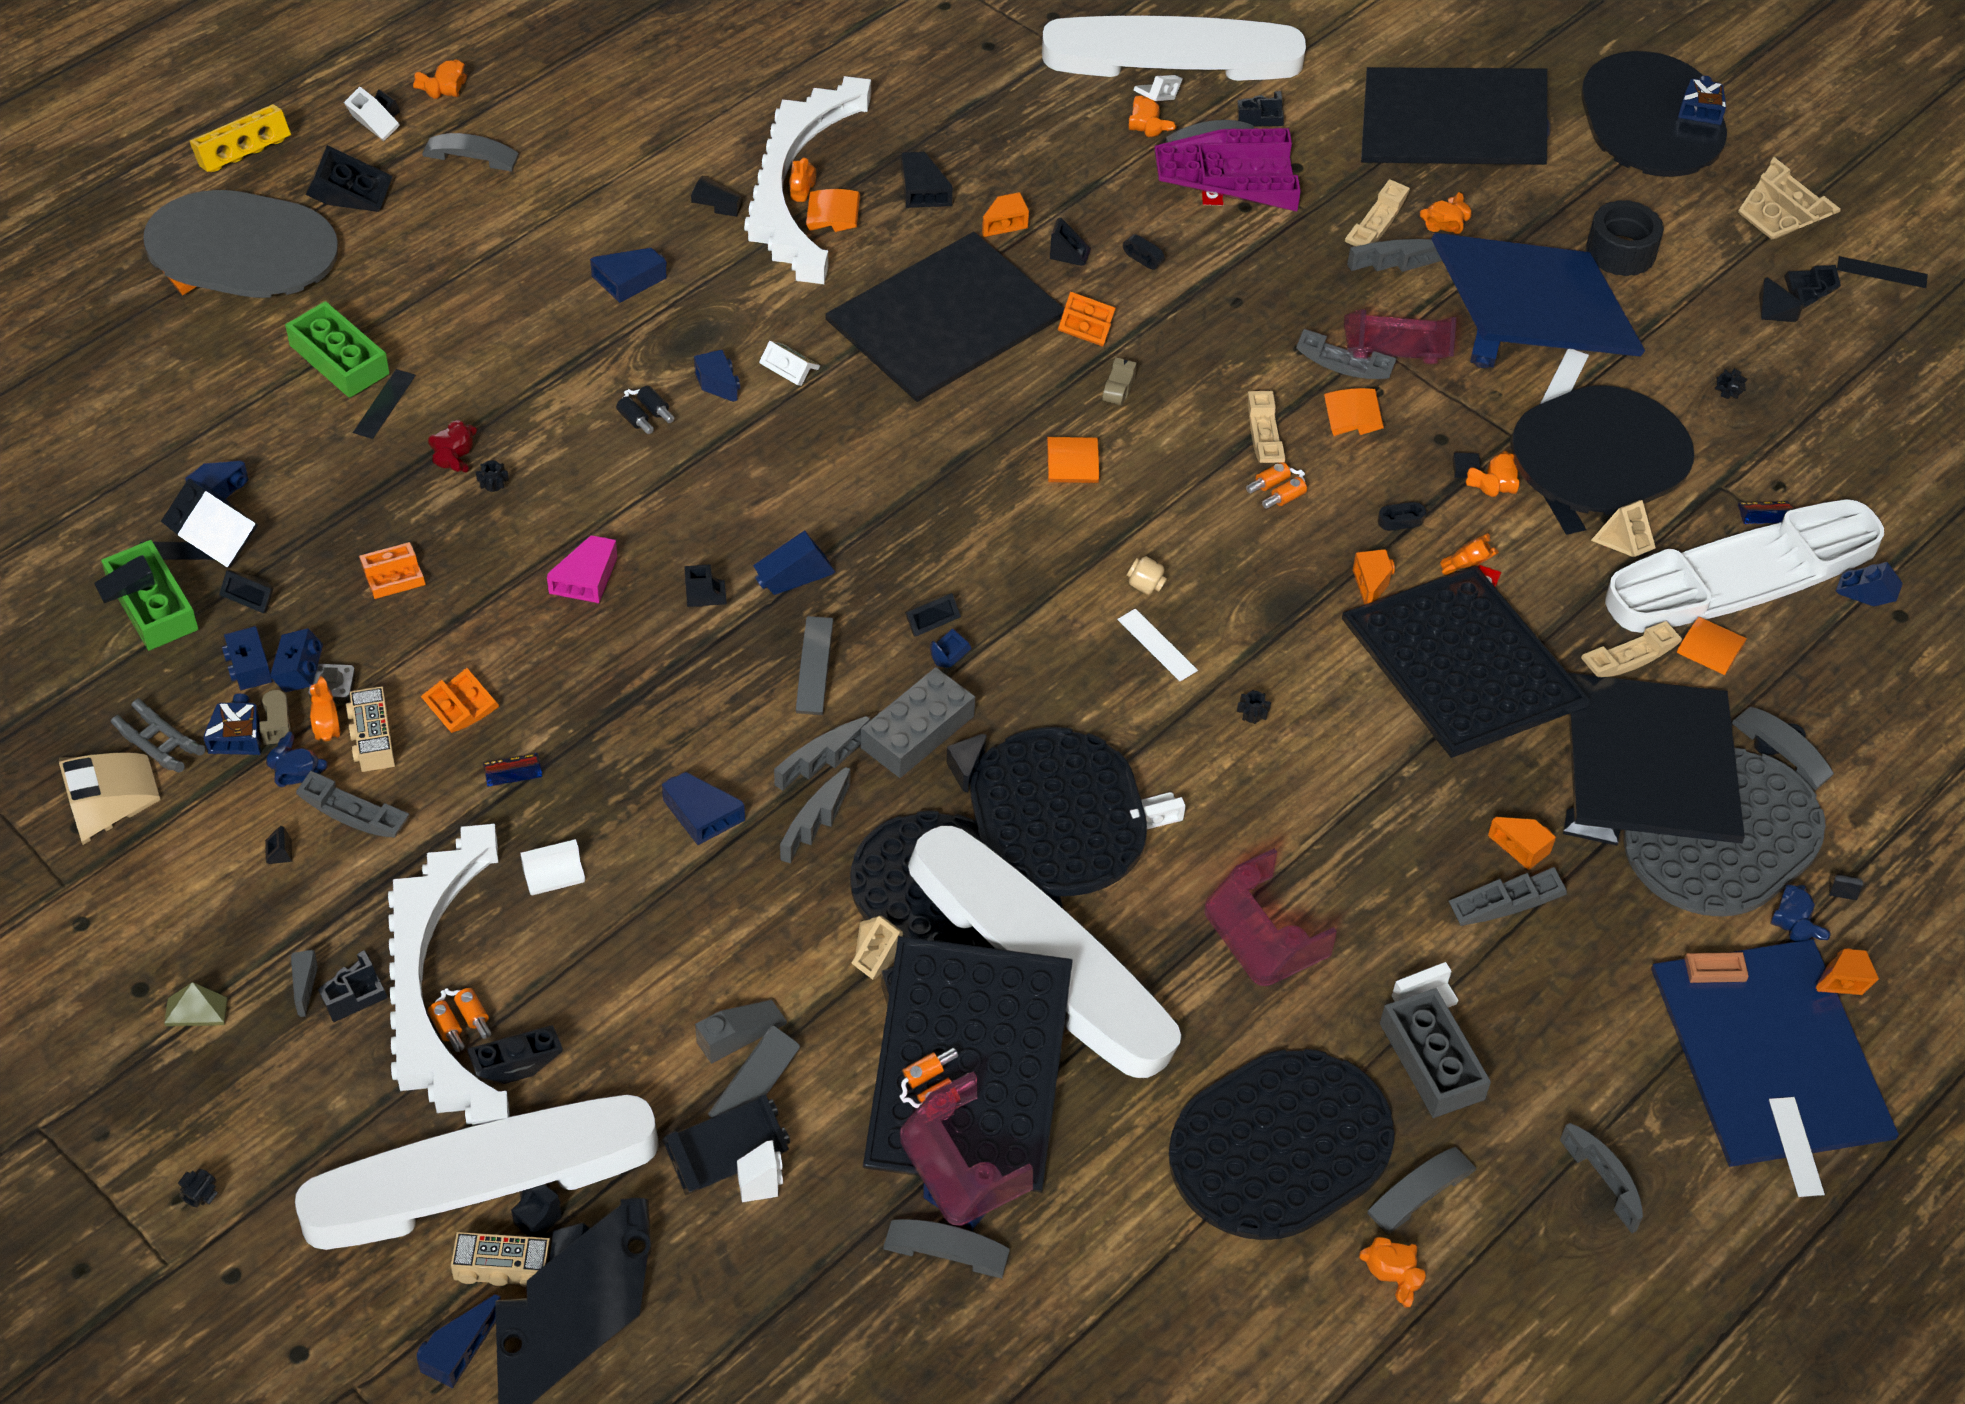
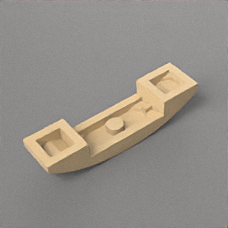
(1380, 216)
(1264, 427)
(1633, 654)

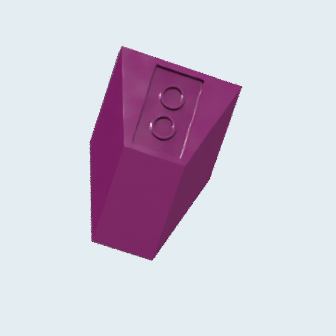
(1234, 164)

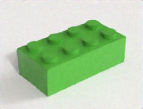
(337, 349)
(158, 611)

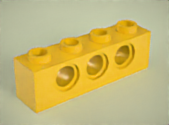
(206, 145)

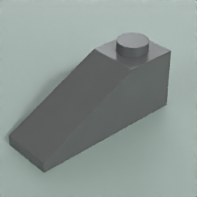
(736, 1028)

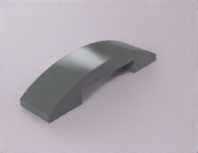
(1206, 127)
(471, 146)
(1341, 361)
(1787, 742)
(349, 809)
(1586, 1146)
(1419, 1187)
(948, 1243)

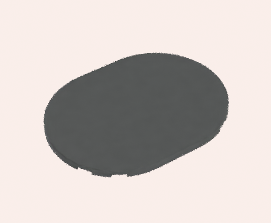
(240, 243)
(1729, 878)

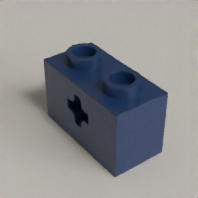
(247, 658)
(296, 660)

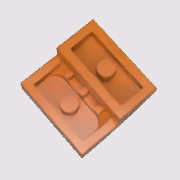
(833, 208)
(1086, 319)
(1353, 410)
(1073, 459)
(392, 570)
(1711, 645)
(460, 701)

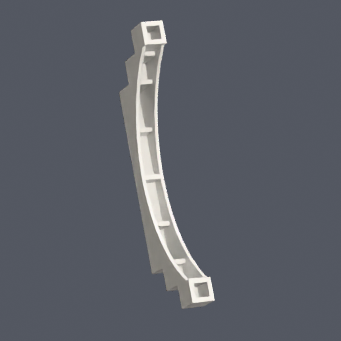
(794, 127)
(417, 910)

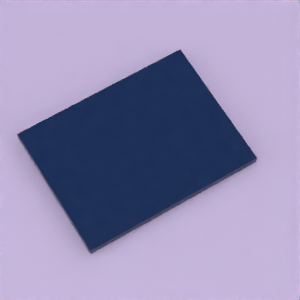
(1537, 295)
(1771, 1043)

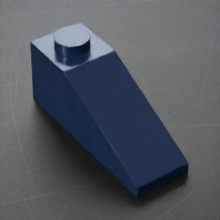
(456, 1343)

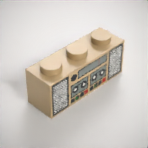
(370, 729)
(498, 1258)

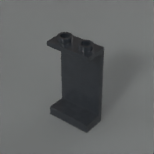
(712, 1148)

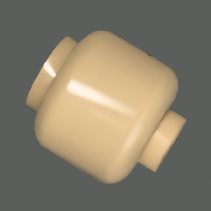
(1146, 575)

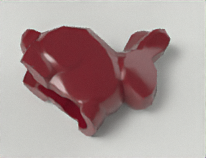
(451, 445)

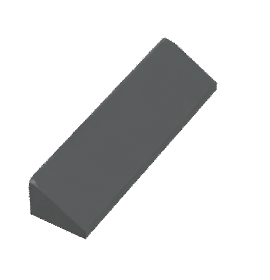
(758, 1071)

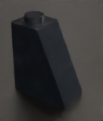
(924, 182)

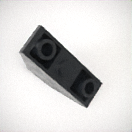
(516, 1056)

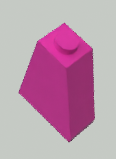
(585, 570)

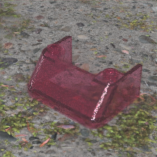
(1399, 337)
(1259, 947)
(957, 1189)

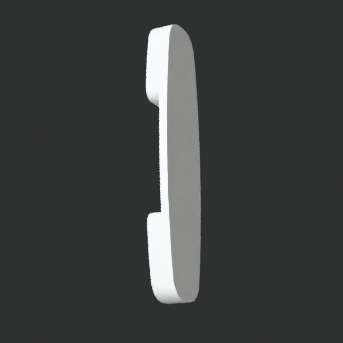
(1173, 42)
(1745, 567)
(1104, 1000)
(476, 1164)

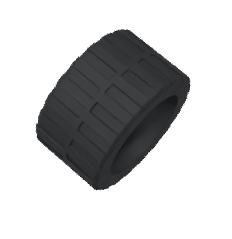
(1626, 220)

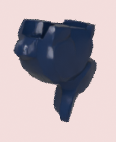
(293, 765)
(1795, 915)

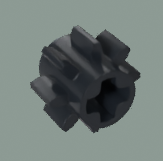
(1731, 383)
(492, 476)
(1253, 706)
(197, 1188)

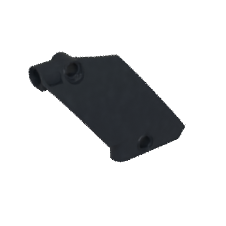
(573, 1304)

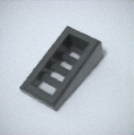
(303, 972)

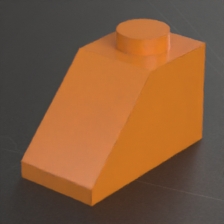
(1005, 215)
(1372, 573)
(1522, 839)
(1848, 973)

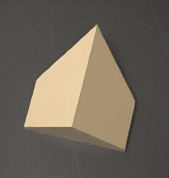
(1627, 531)
(876, 946)

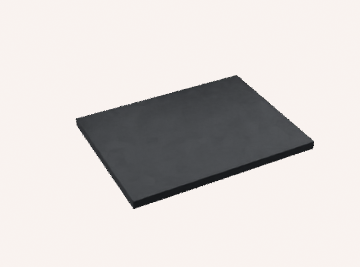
(1455, 115)
(945, 316)
(1465, 661)
(1655, 760)
(1006, 1024)

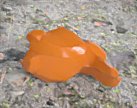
(446, 81)
(1146, 117)
(801, 179)
(1447, 215)
(1500, 476)
(1469, 555)
(323, 712)
(1395, 1264)

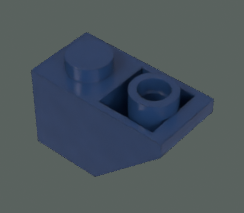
(716, 375)
(221, 476)
(1871, 585)

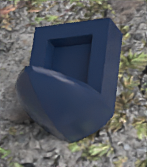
(949, 649)

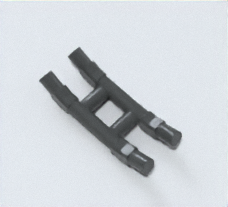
(157, 724)

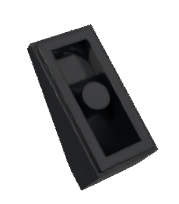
(125, 580)

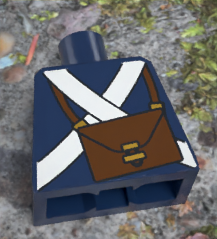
(1703, 101)
(234, 728)

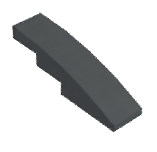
(1386, 254)
(814, 665)
(828, 748)
(818, 810)
(1507, 898)

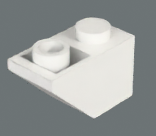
(371, 114)
(760, 1173)

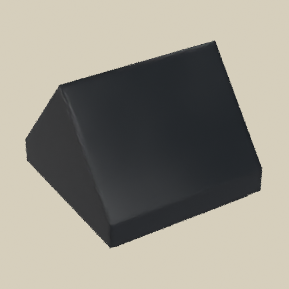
(387, 102)
(278, 847)
(1844, 886)

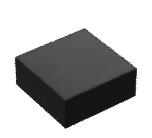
(1463, 462)

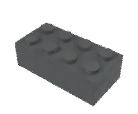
(917, 722)
(1435, 1052)

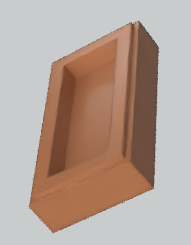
(1716, 967)

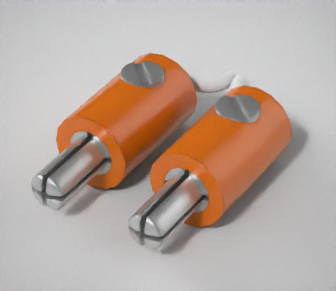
(1283, 493)
(448, 1025)
(923, 1071)

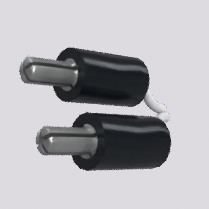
(651, 400)

